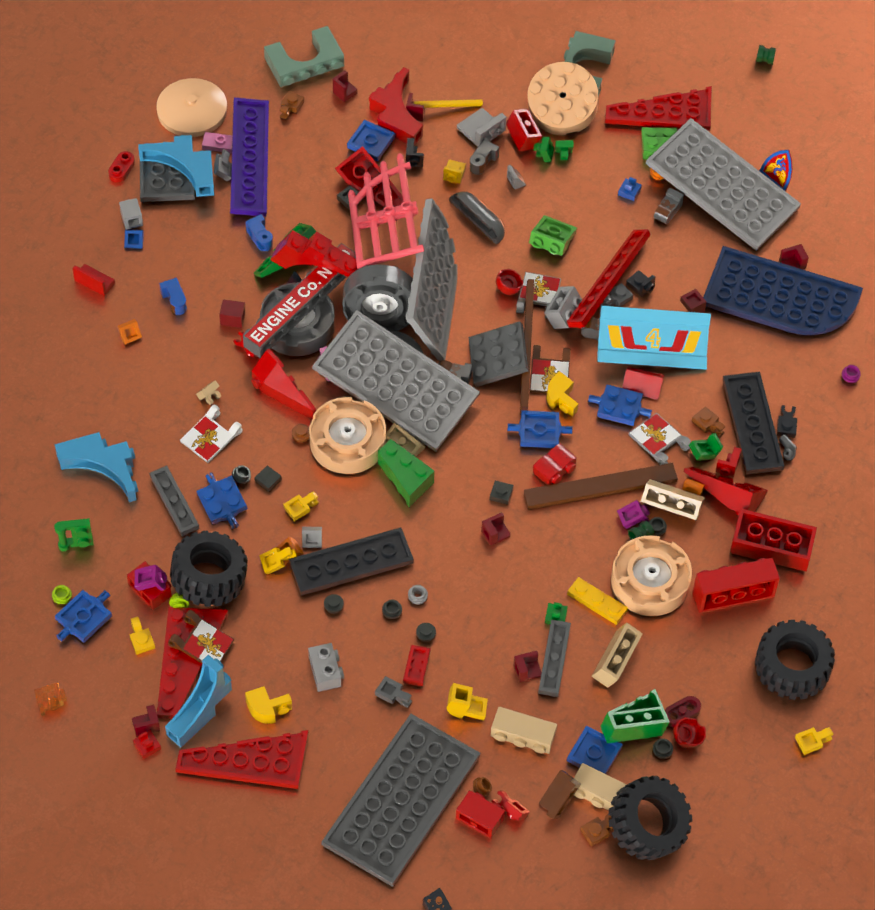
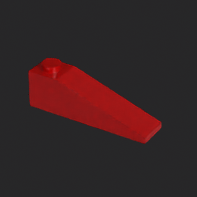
(353, 171)
(274, 382)
(733, 495)

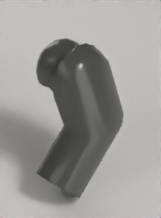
(790, 448)

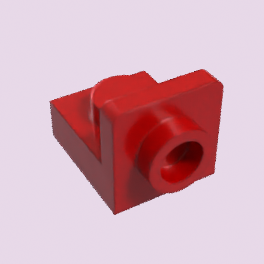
(729, 467)

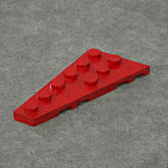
(664, 110)
(178, 668)
(255, 760)

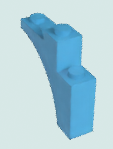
(180, 155)
(94, 454)
(200, 706)

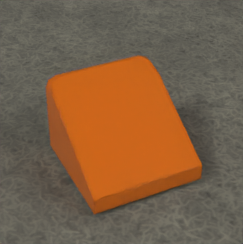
(292, 543)

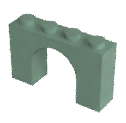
(590, 47)
(291, 71)

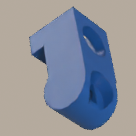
(261, 237)
(173, 290)

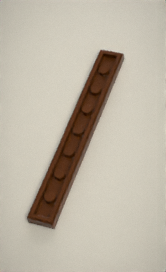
(527, 335)
(598, 486)

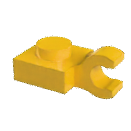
(299, 506)
(273, 559)
(141, 639)
(811, 740)

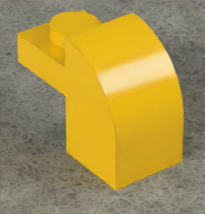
(558, 392)
(463, 703)
(265, 709)

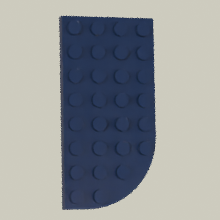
(779, 294)

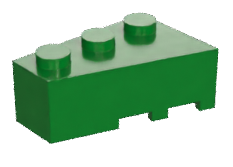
(406, 471)
(636, 720)

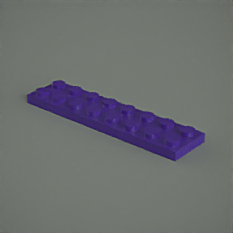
(249, 157)

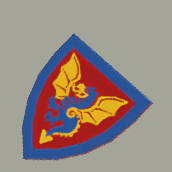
(778, 168)

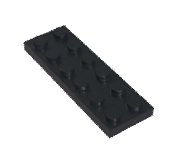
(753, 423)
(351, 561)

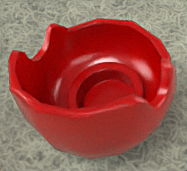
(509, 282)
(689, 732)

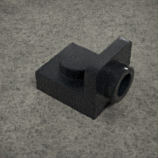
(415, 159)
(641, 283)

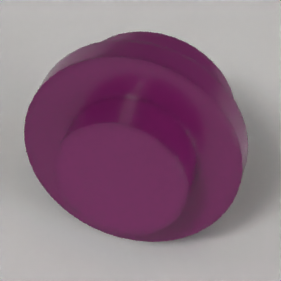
(851, 373)

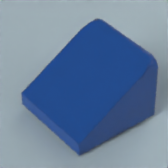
(134, 239)

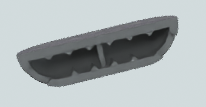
(479, 215)

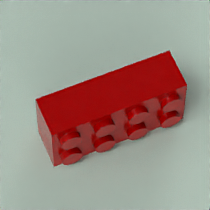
(775, 538)
(735, 584)

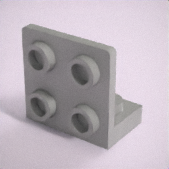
(482, 126)

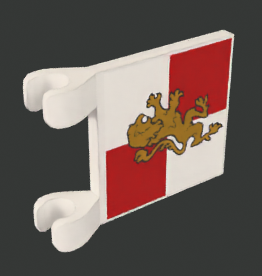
(208, 437)

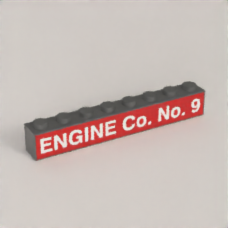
(292, 308)

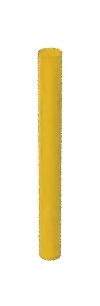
(450, 103)

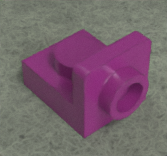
(633, 514)
(150, 577)

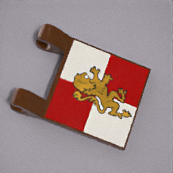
(545, 369)
(202, 640)

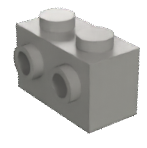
(562, 306)
(325, 667)

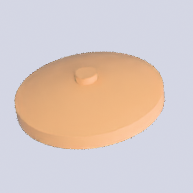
(191, 107)

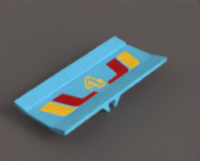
(653, 337)

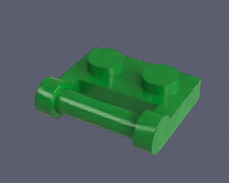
(80, 530)

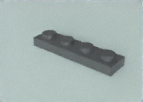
(174, 500)
(554, 658)

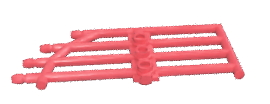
(388, 214)

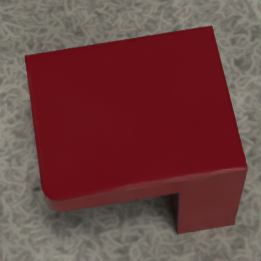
(342, 87)
(417, 111)
(794, 256)
(694, 301)
(232, 313)
(495, 529)
(527, 666)
(146, 722)

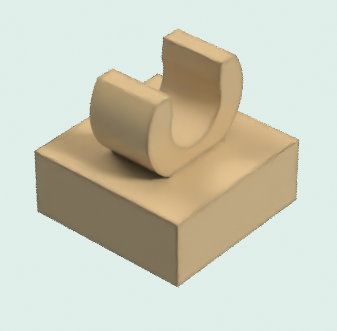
(209, 390)

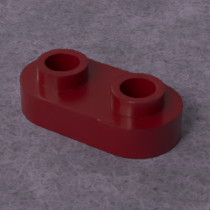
(680, 709)

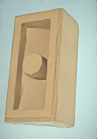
(405, 439)

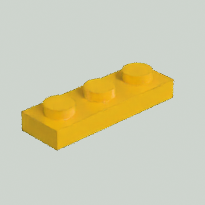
(597, 600)

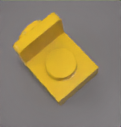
(454, 171)

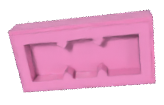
(217, 142)

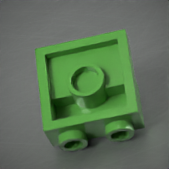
(654, 138)
(552, 235)

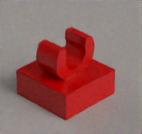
(146, 744)

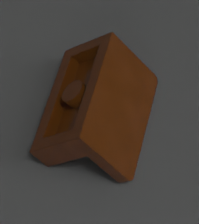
(559, 794)

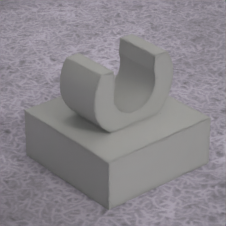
(311, 537)

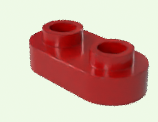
(124, 163)

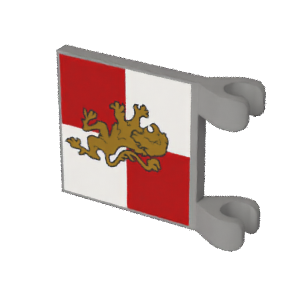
(544, 290)
(658, 435)

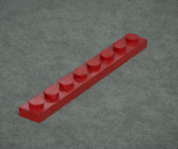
(608, 278)

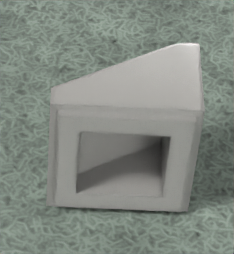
(514, 177)

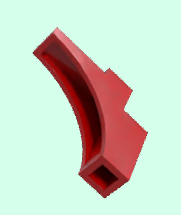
(392, 111)
(313, 251)

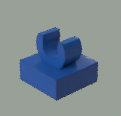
(630, 189)

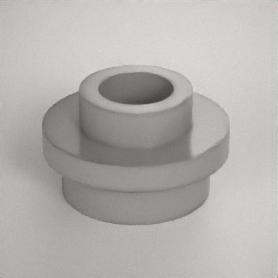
(417, 589)

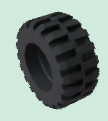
(208, 588)
(803, 638)
(671, 807)

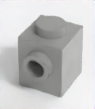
(131, 213)

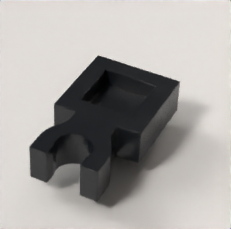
(786, 423)

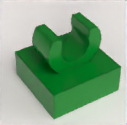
(564, 147)
(544, 149)
(555, 612)

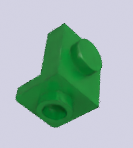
(706, 449)

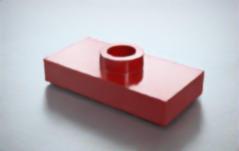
(416, 665)

